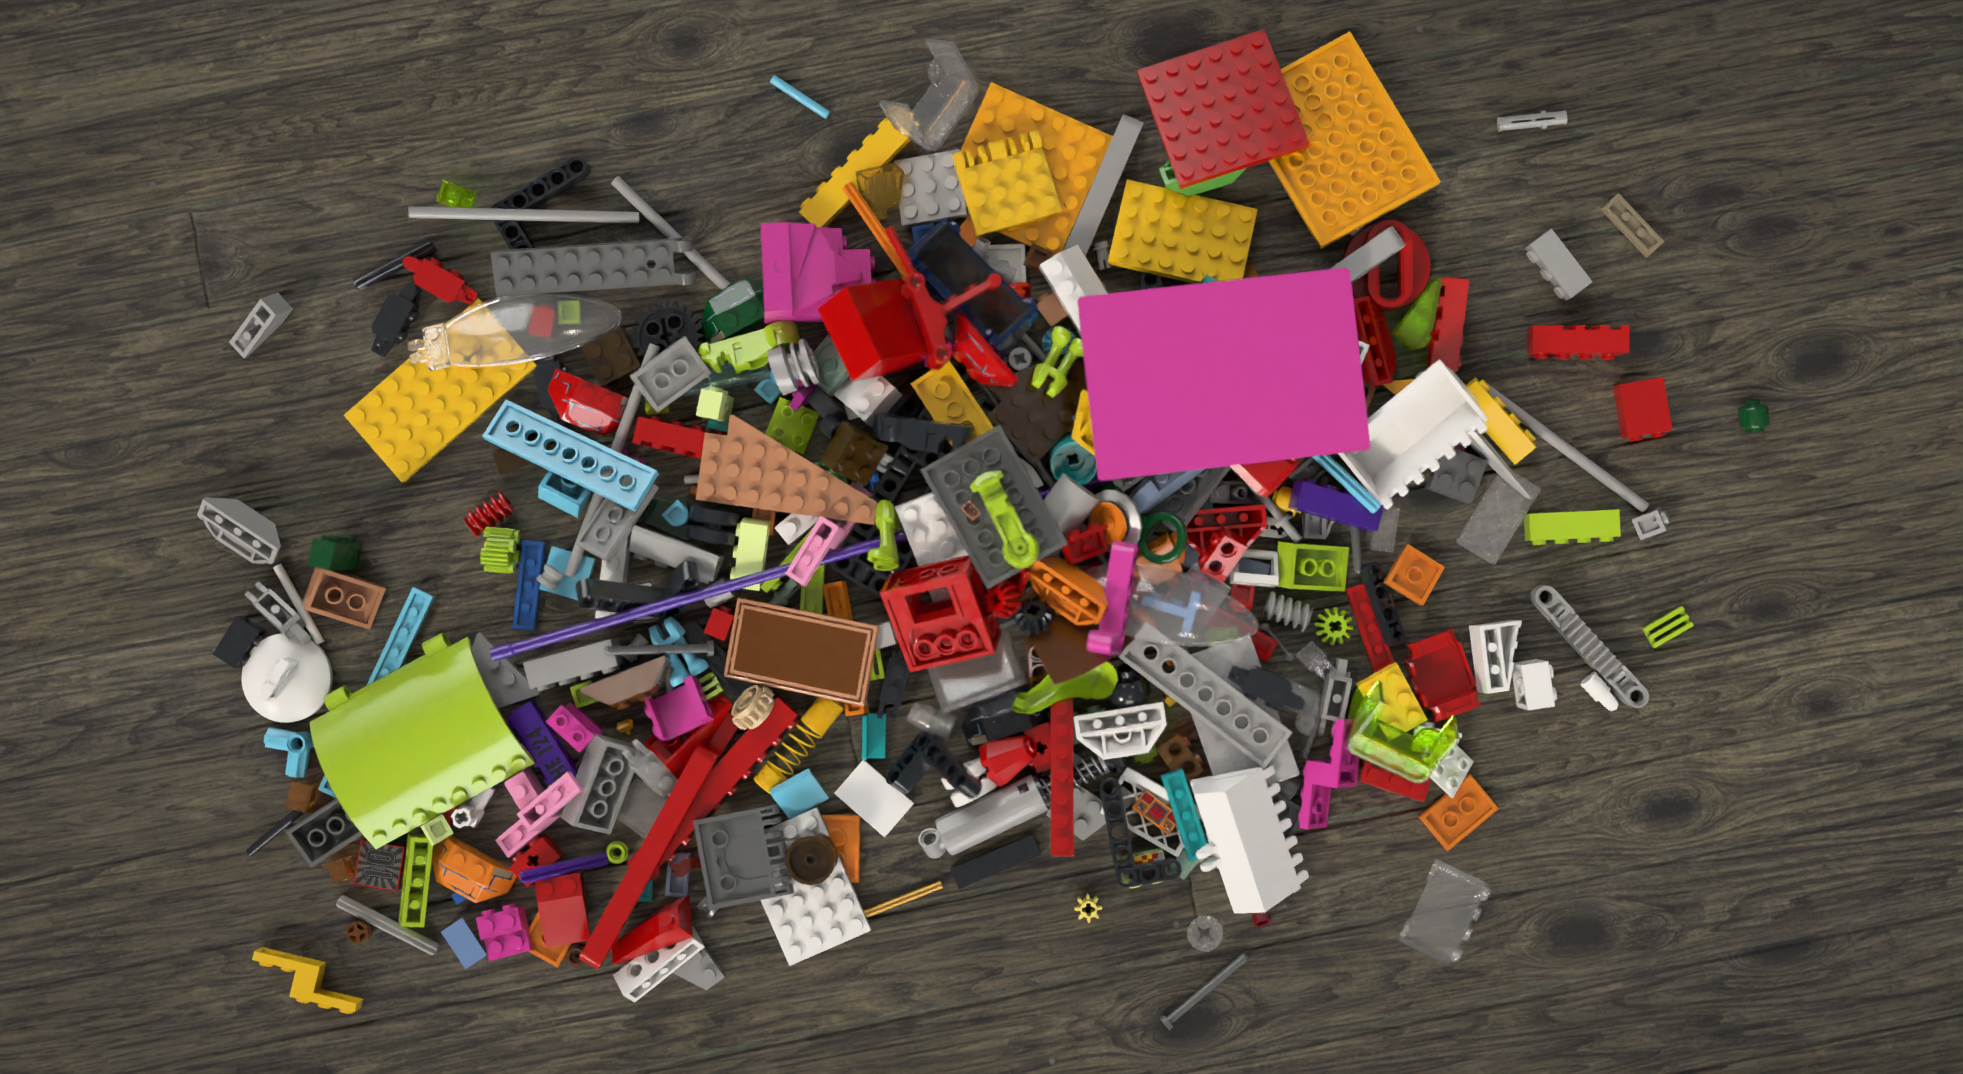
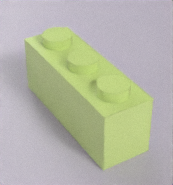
(751, 548)

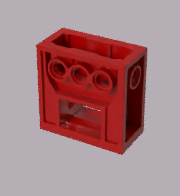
(941, 629)

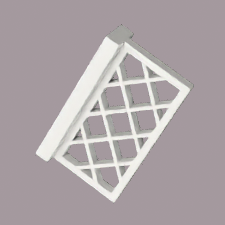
(1144, 783)

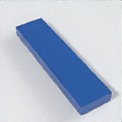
(527, 586)

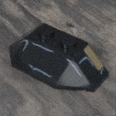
(994, 719)

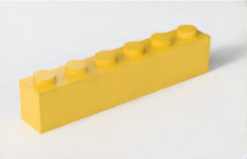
(830, 196)

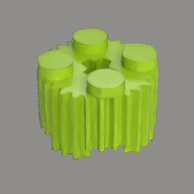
(500, 550)

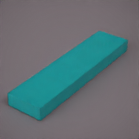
(1184, 812)

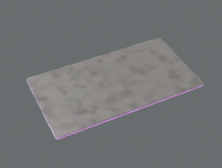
(1222, 754)

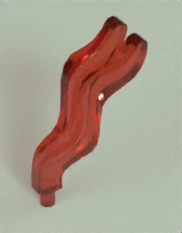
(684, 866)

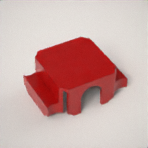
(1441, 675)

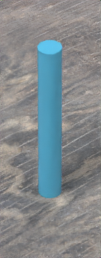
(788, 89)

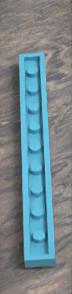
(398, 644)

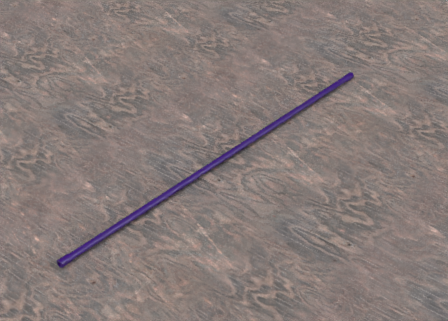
(510, 649)

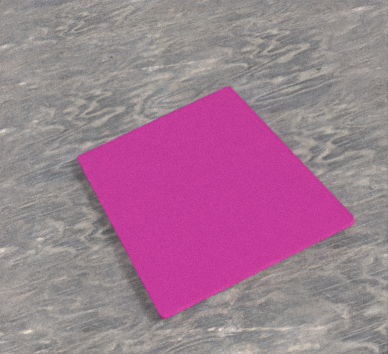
(1223, 373)

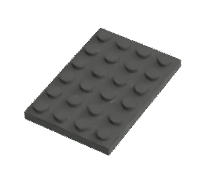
(951, 482)

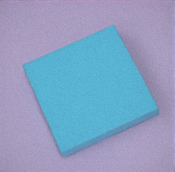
(566, 587)
(799, 794)

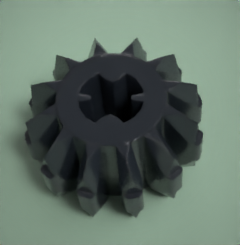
(1033, 616)

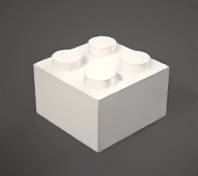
(1533, 684)

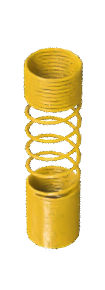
(817, 718)

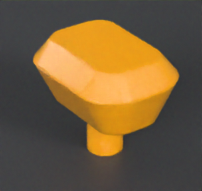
(625, 726)

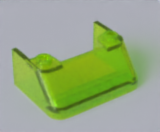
(1394, 749)

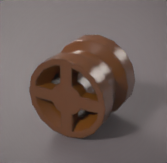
(354, 933)

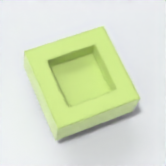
(437, 829)

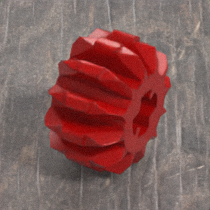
(1003, 599)

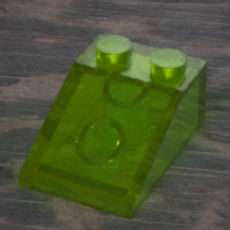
(1419, 320)

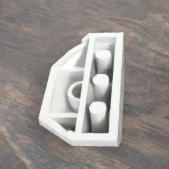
(1121, 730)

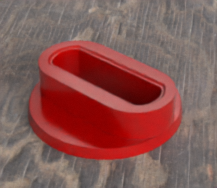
(1412, 267)

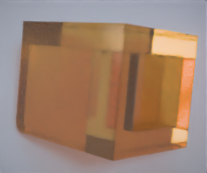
(302, 796)
(340, 869)

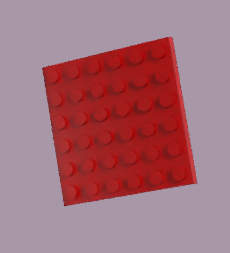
(1222, 109)

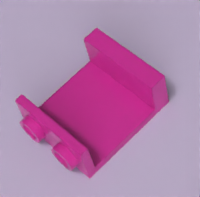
(679, 710)
(574, 726)

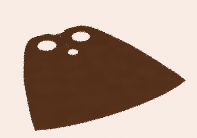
(1065, 648)

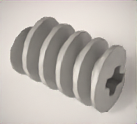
(1288, 610)

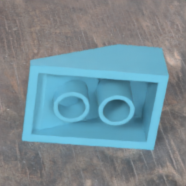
(563, 492)

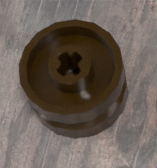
(802, 867)

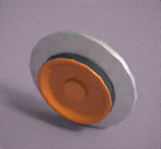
(1119, 514)

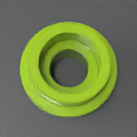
(611, 855)

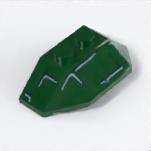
(733, 311)

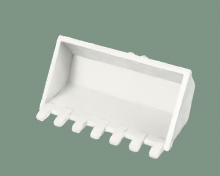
(1416, 432)
(1248, 838)

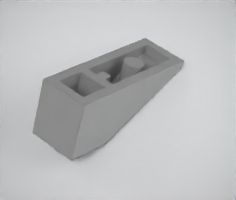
(260, 324)

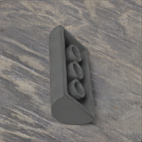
(323, 833)

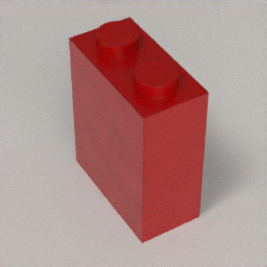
(1642, 409)

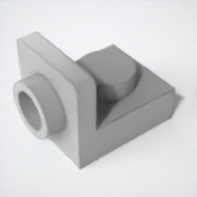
(1651, 523)

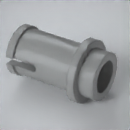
(1102, 252)
(639, 640)

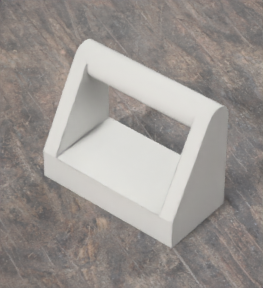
(1257, 579)

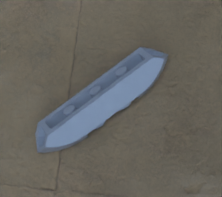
(1159, 487)

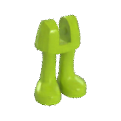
(1060, 339)
(887, 520)

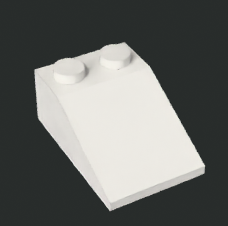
(868, 397)

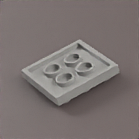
(930, 189)

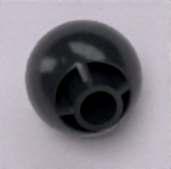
(1130, 690)

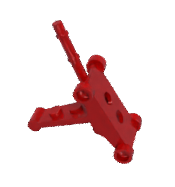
(929, 313)

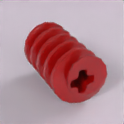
(489, 514)

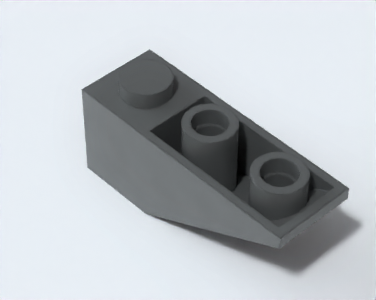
(1233, 493)

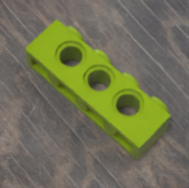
(415, 880)

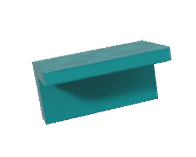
(873, 736)

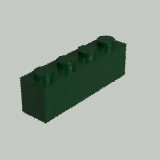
(335, 552)

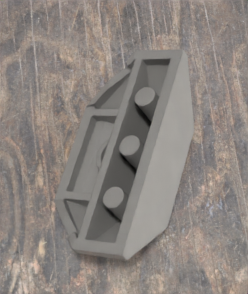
(241, 529)

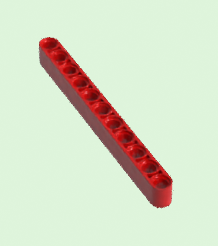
(648, 856)

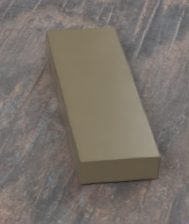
(1632, 225)

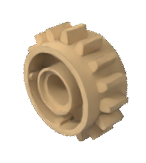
(752, 707)

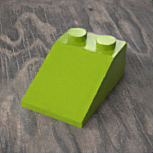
(1312, 566)

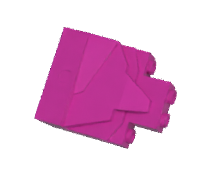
(807, 268)

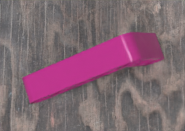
(1118, 592)

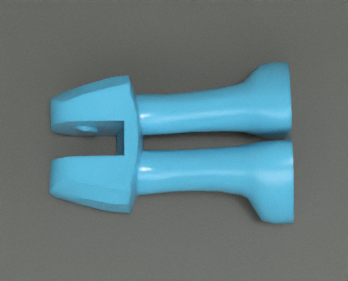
(679, 671)

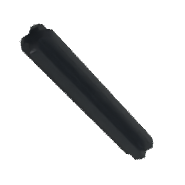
(393, 266)

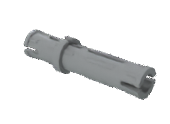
(1556, 118)

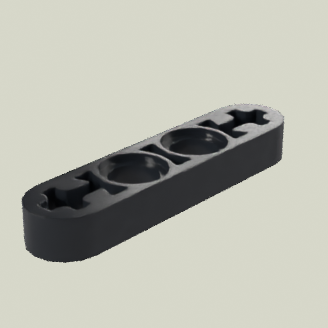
(1378, 605)

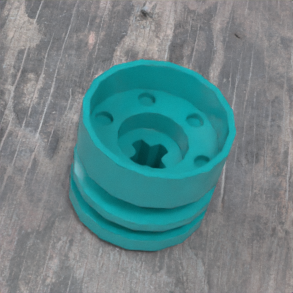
(1080, 469)

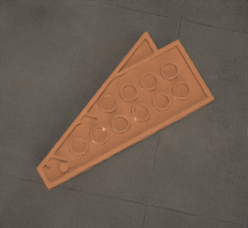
(764, 474)

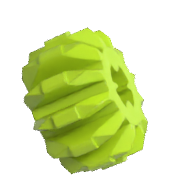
(1325, 628)

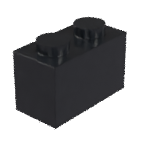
(239, 641)

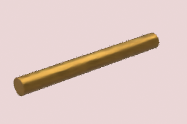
(902, 899)

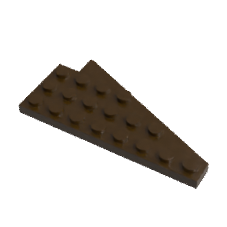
(1031, 416)

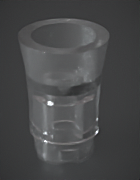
(932, 720)

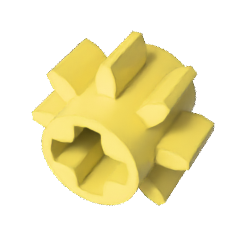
(1093, 911)

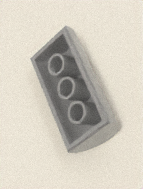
(1069, 505)

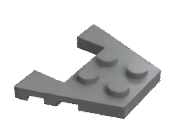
(1088, 806)

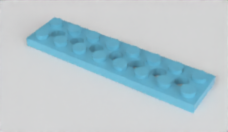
(573, 468)

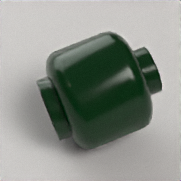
(1753, 416)

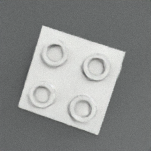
(1452, 771)

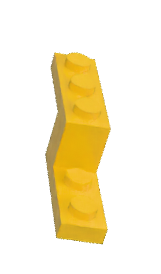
(307, 980)

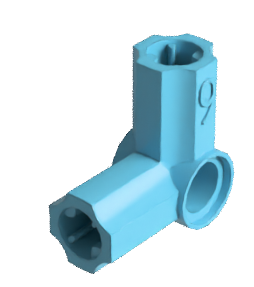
(288, 740)

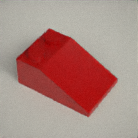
(563, 909)

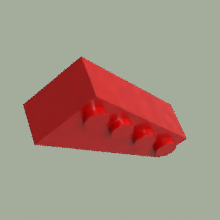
(1448, 324)
(1577, 341)
(671, 436)

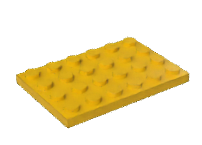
(1181, 234)

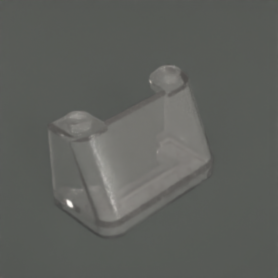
(978, 677)

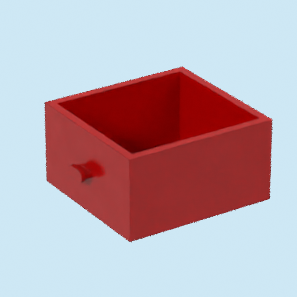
(874, 329)

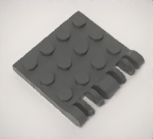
(738, 857)

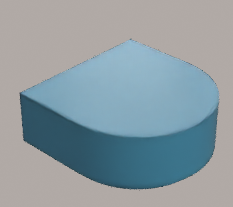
(676, 514)

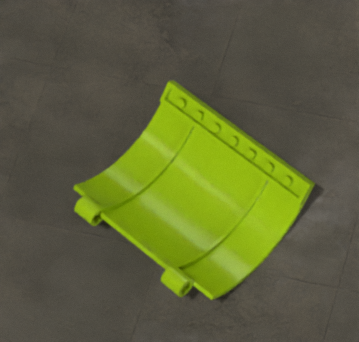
(415, 742)

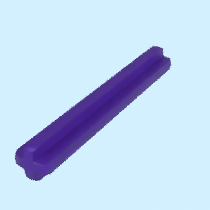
(564, 867)

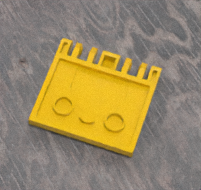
(1007, 188)

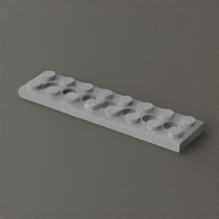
(1207, 710)

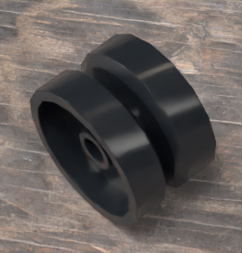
(712, 526)

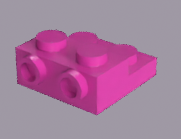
(505, 931)

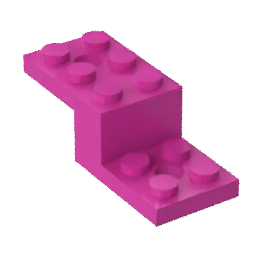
(1324, 774)

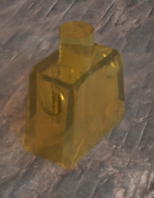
(881, 187)

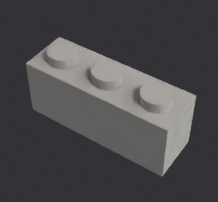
(1557, 265)

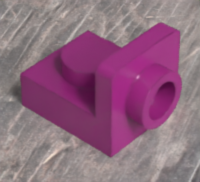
(801, 394)

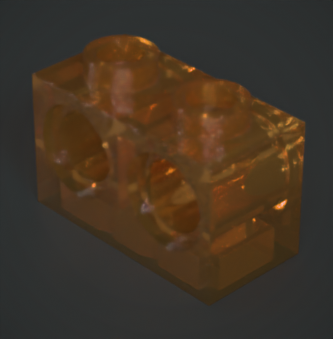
(1175, 761)

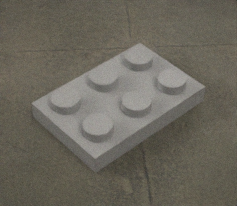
(670, 374)

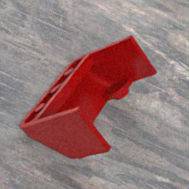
(1266, 476)

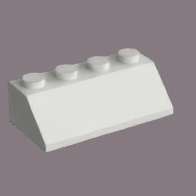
(1071, 278)

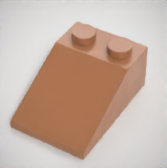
(343, 597)

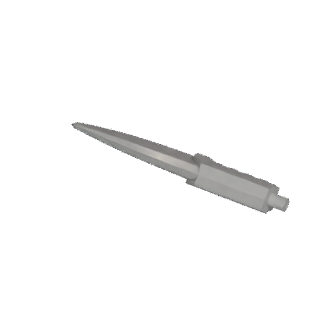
(1487, 452)

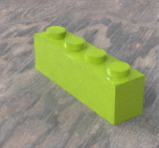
(1572, 525)

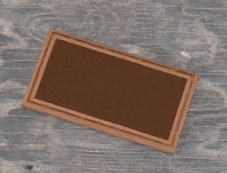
(801, 651)

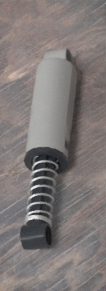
(1004, 809)

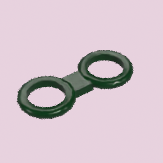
(1147, 524)

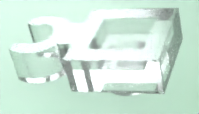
(1314, 659)

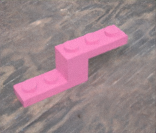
(824, 535)
(539, 814)

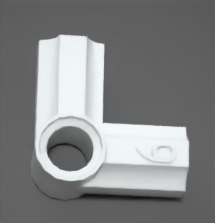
(472, 810)

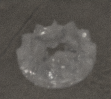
(1205, 943)

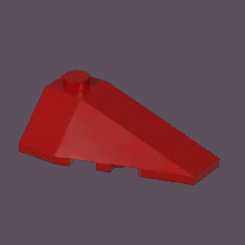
(678, 751)
(661, 929)

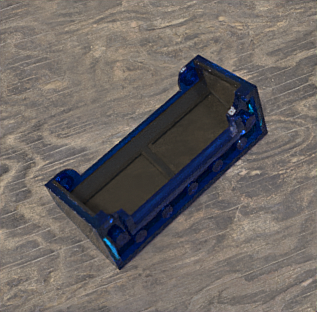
(952, 266)

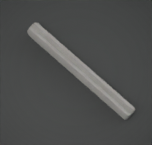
(387, 925)

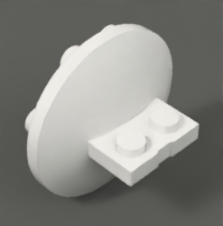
(286, 678)

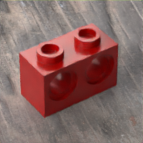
(1226, 556)

